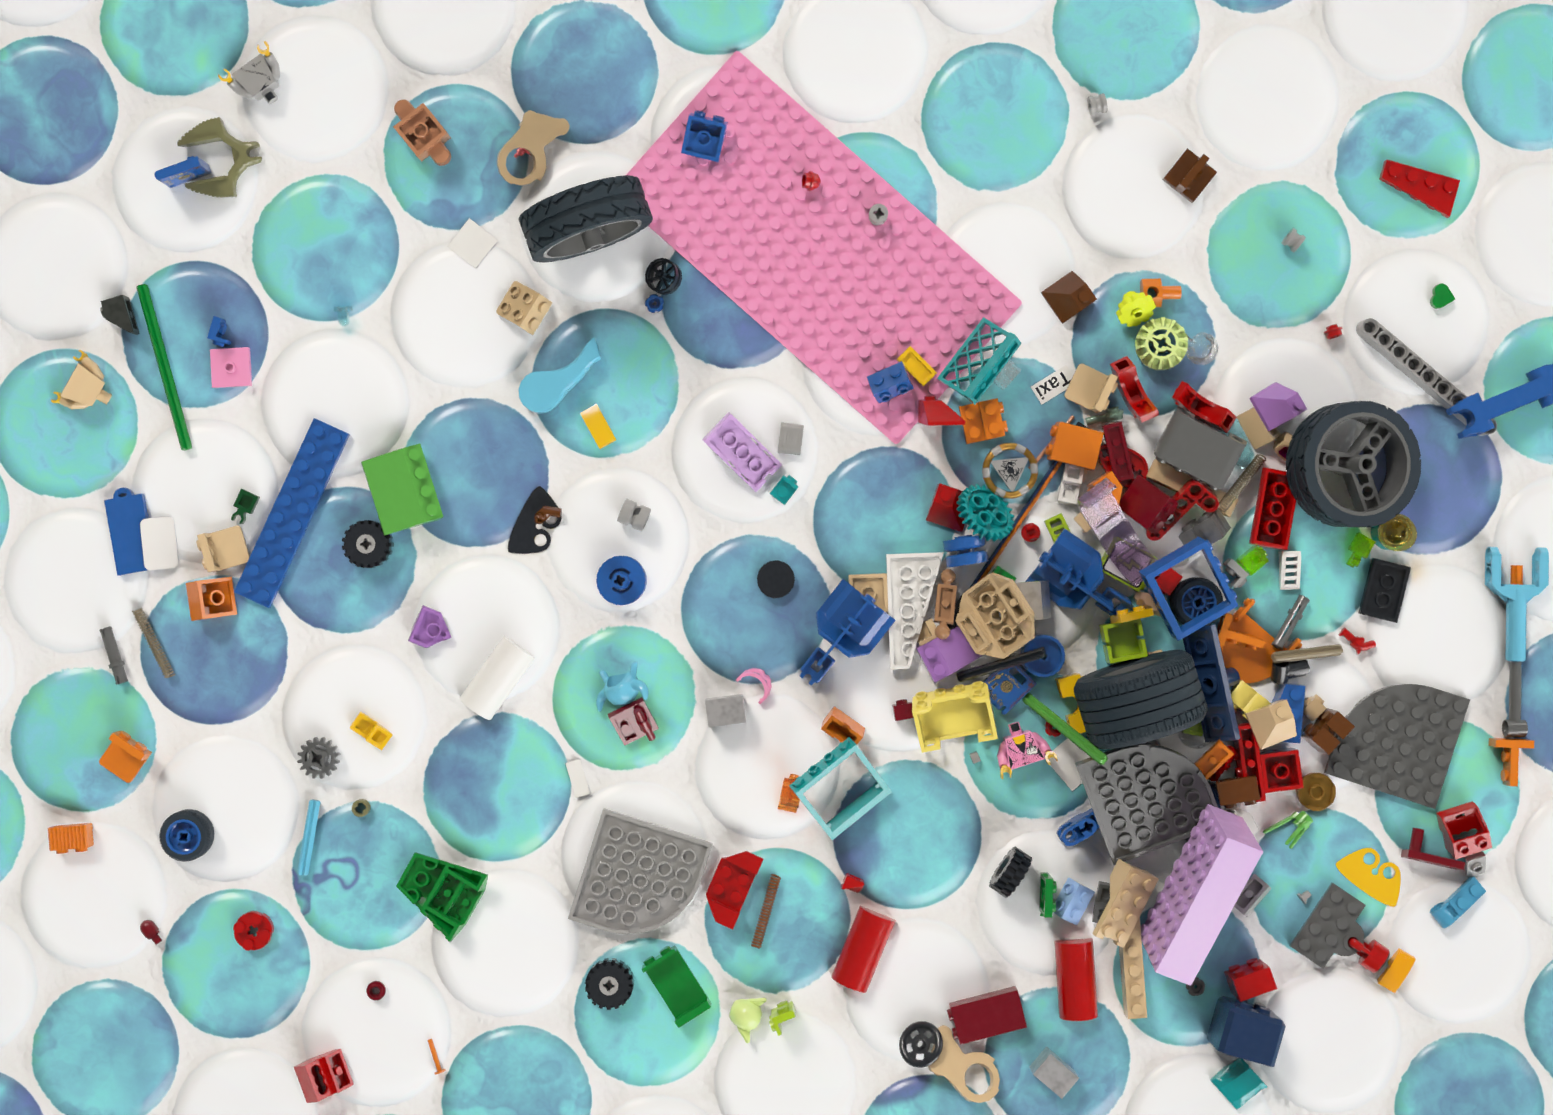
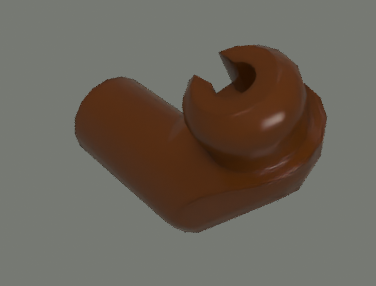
(545, 512)

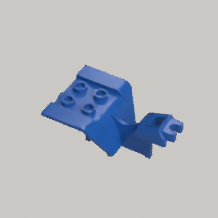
(1075, 574)
(849, 624)

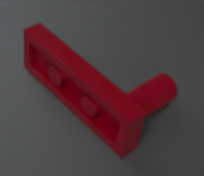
(1414, 853)

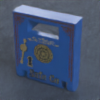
(183, 172)
(1006, 690)

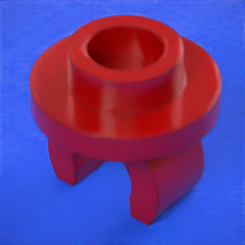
(1030, 532)

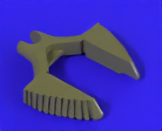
(215, 131)

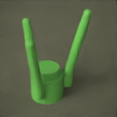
(1301, 822)

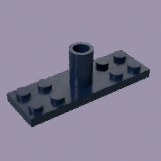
(1215, 682)

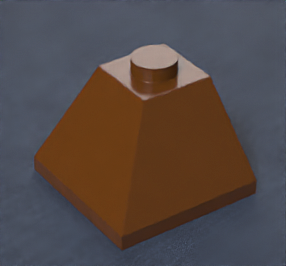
(1068, 296)

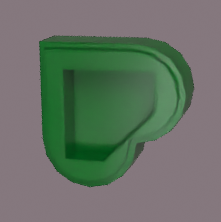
(1441, 296)

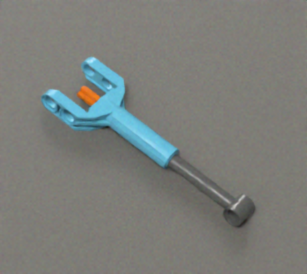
(1516, 599)

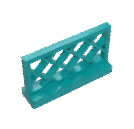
(990, 367)

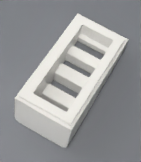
(1282, 569)

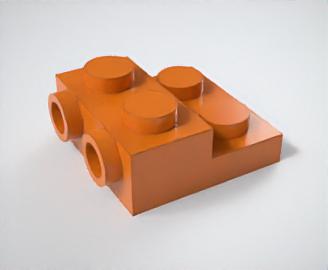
(983, 421)

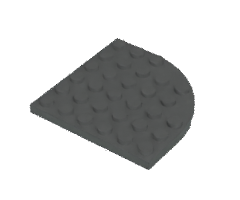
(1401, 741)
(1144, 798)

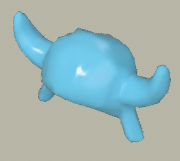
(621, 688)

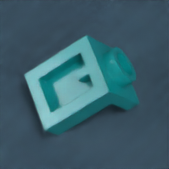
(784, 489)

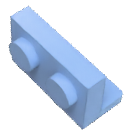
(1073, 901)

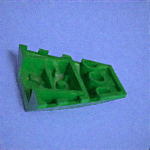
(442, 891)

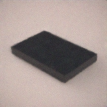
(1384, 590)

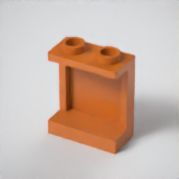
(1074, 445)

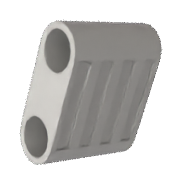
(790, 438)

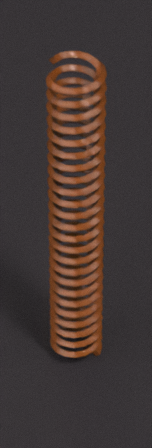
(767, 918)

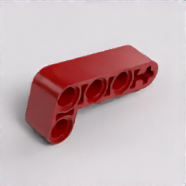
(1192, 499)

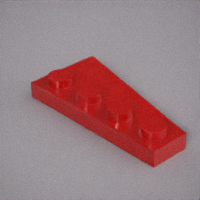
(1428, 187)

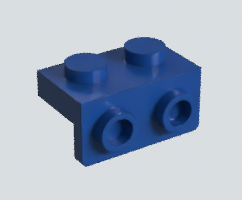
(890, 382)

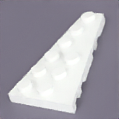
(909, 592)

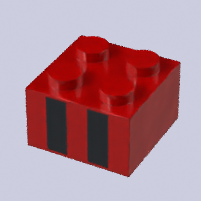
(1281, 770)
(1250, 979)

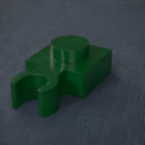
(245, 503)

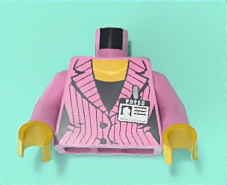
(1022, 749)

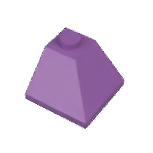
(1277, 405)

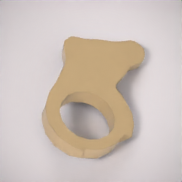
(534, 133)
(954, 1063)

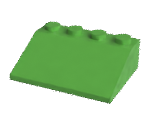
(402, 489)

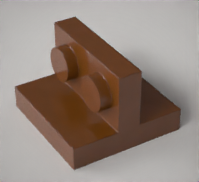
(1190, 175)

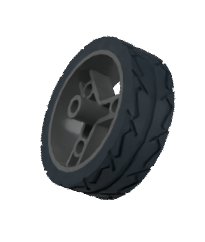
(585, 218)
(1383, 429)

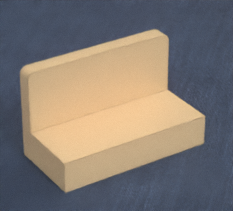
(1255, 429)

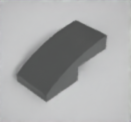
(1101, 900)

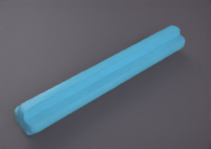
(308, 837)

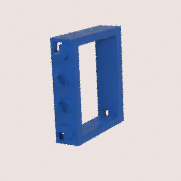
(1170, 560)

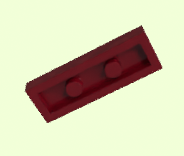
(1118, 451)

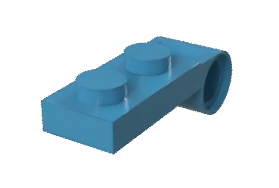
(1458, 903)

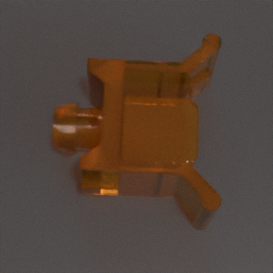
(788, 799)

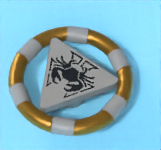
(1010, 470)

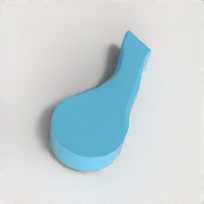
(546, 389)

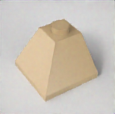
(1272, 723)

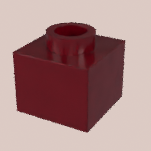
(902, 710)

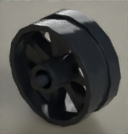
(663, 276)

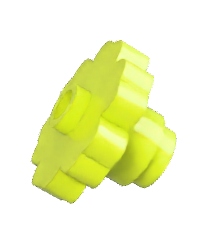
(1135, 308)

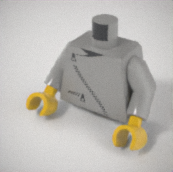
(257, 77)

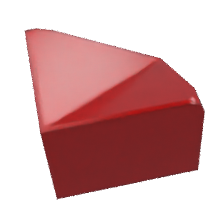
(852, 883)

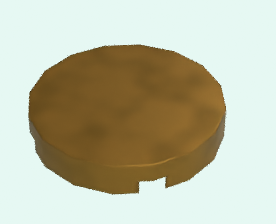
(1317, 792)

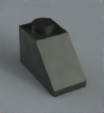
(120, 312)

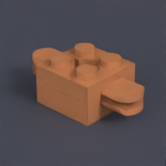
(422, 132)

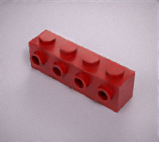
(1248, 758)

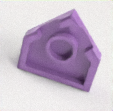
(429, 628)

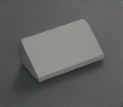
(1251, 895)

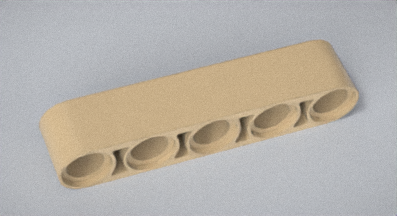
(1174, 480)

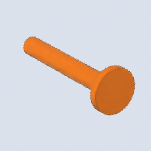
(435, 1057)

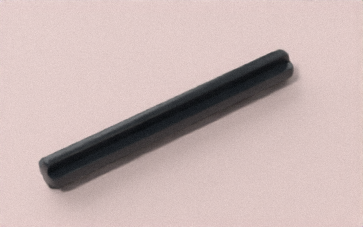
(1001, 664)

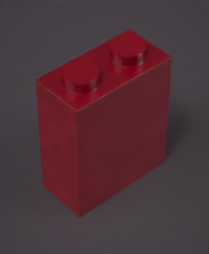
(1147, 504)

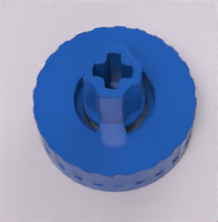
(608, 583)

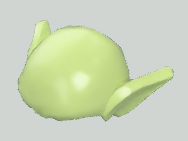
(746, 1015)

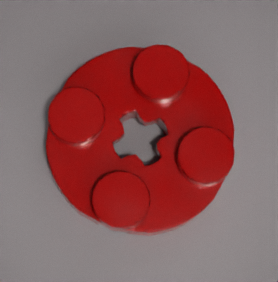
(251, 941)

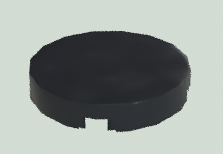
(775, 579)

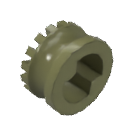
(365, 811)

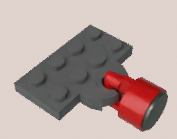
(1334, 929)

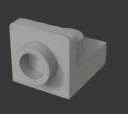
(1235, 569)

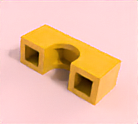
(1066, 689)

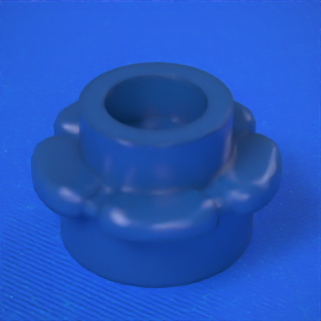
(654, 308)

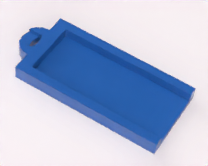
(124, 527)

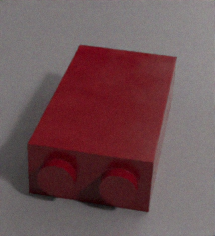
(986, 1015)

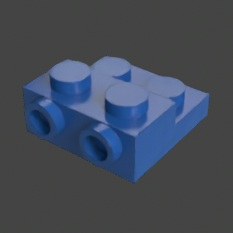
(704, 136)

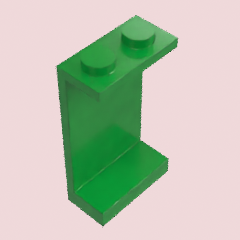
(677, 985)

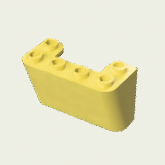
(953, 714)

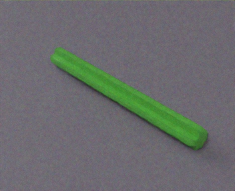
(1065, 729)

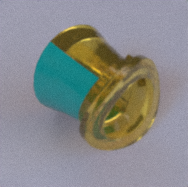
(1395, 534)

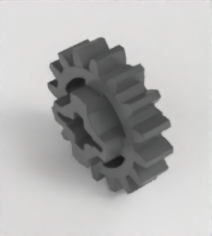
(323, 763)

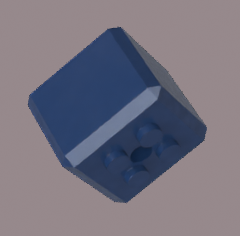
(1246, 1031)

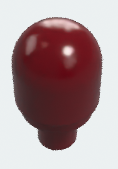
(150, 931)

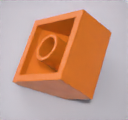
(211, 598)

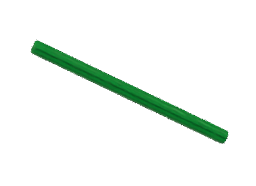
(164, 367)

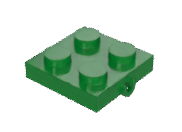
(1047, 888)

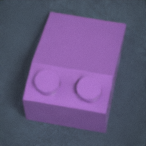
(946, 655)

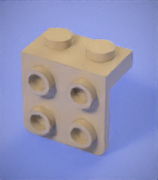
(524, 307)
(1091, 388)
(223, 549)

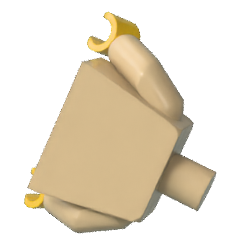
(83, 385)

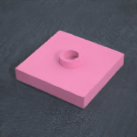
(230, 367)

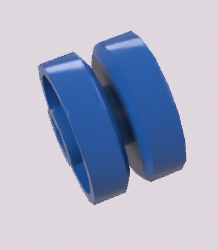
(965, 551)
(1051, 663)

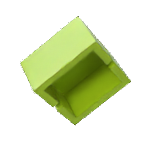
(1122, 641)

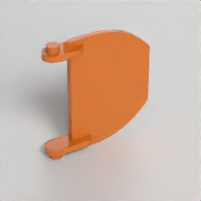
(1251, 664)

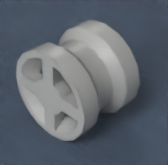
(1097, 104)
(878, 218)
(1293, 240)

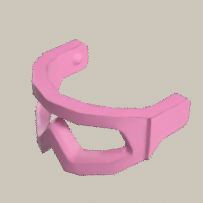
(762, 677)

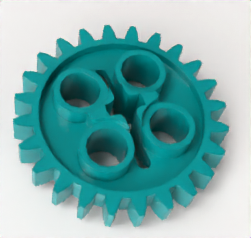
(985, 513)

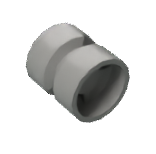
(634, 515)

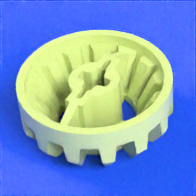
(1176, 352)

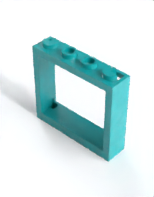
(857, 807)

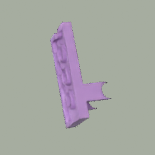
(733, 444)

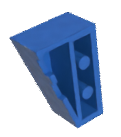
(1295, 696)

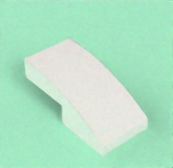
(1070, 484)

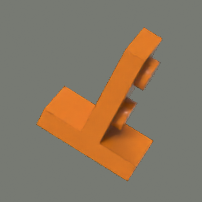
(1236, 637)
(1510, 757)

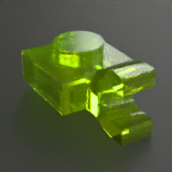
(1361, 547)

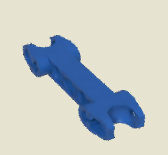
(1479, 412)
(1079, 830)

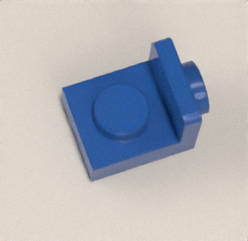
(216, 330)

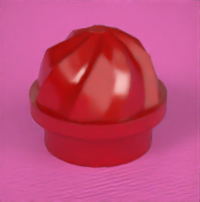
(810, 181)

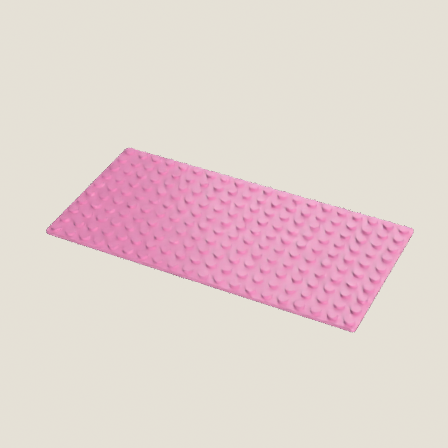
(811, 260)

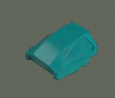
(1238, 1082)

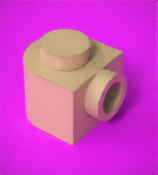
(1313, 707)

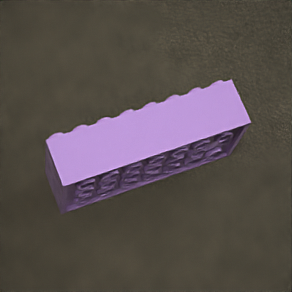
(1199, 894)

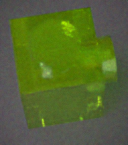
(1253, 559)

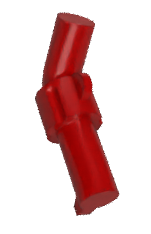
(1356, 642)

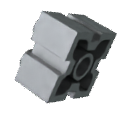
(1210, 527)

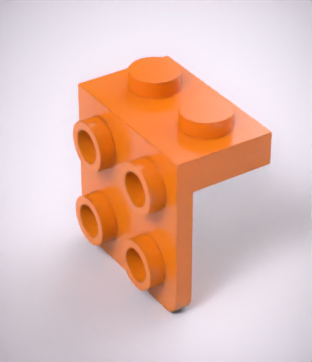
(124, 756)

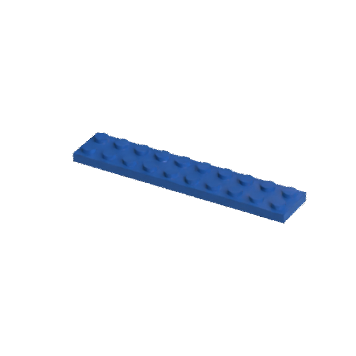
(291, 513)

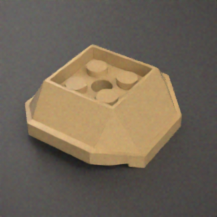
(981, 620)

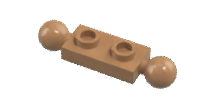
(945, 604)

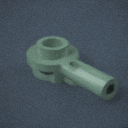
(1113, 414)

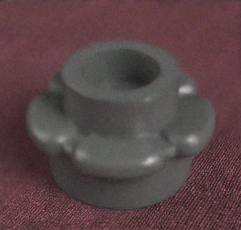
(1196, 991)

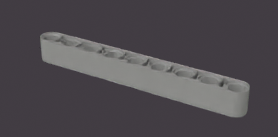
(1420, 368)

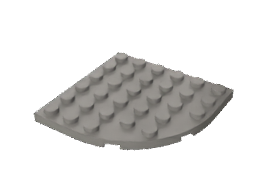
(637, 875)

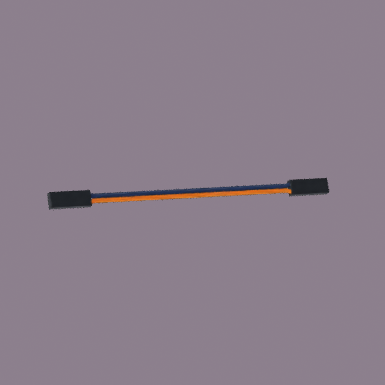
(1018, 521)

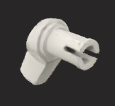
(1246, 816)

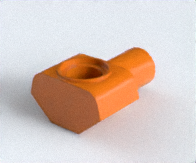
(1162, 292)

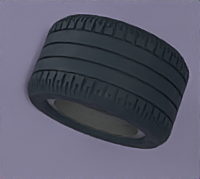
(1140, 699)

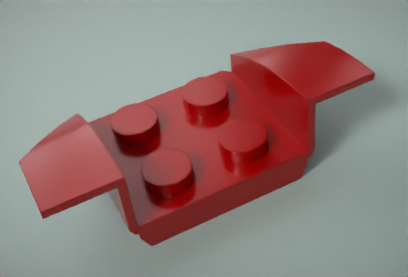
(731, 886)

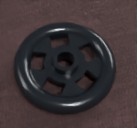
(936, 1039)

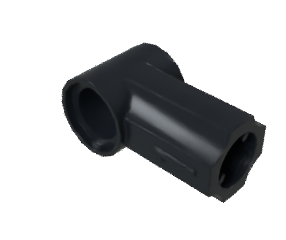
(1283, 671)

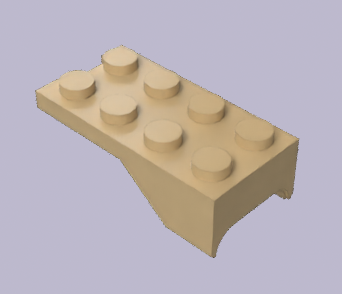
(1128, 896)

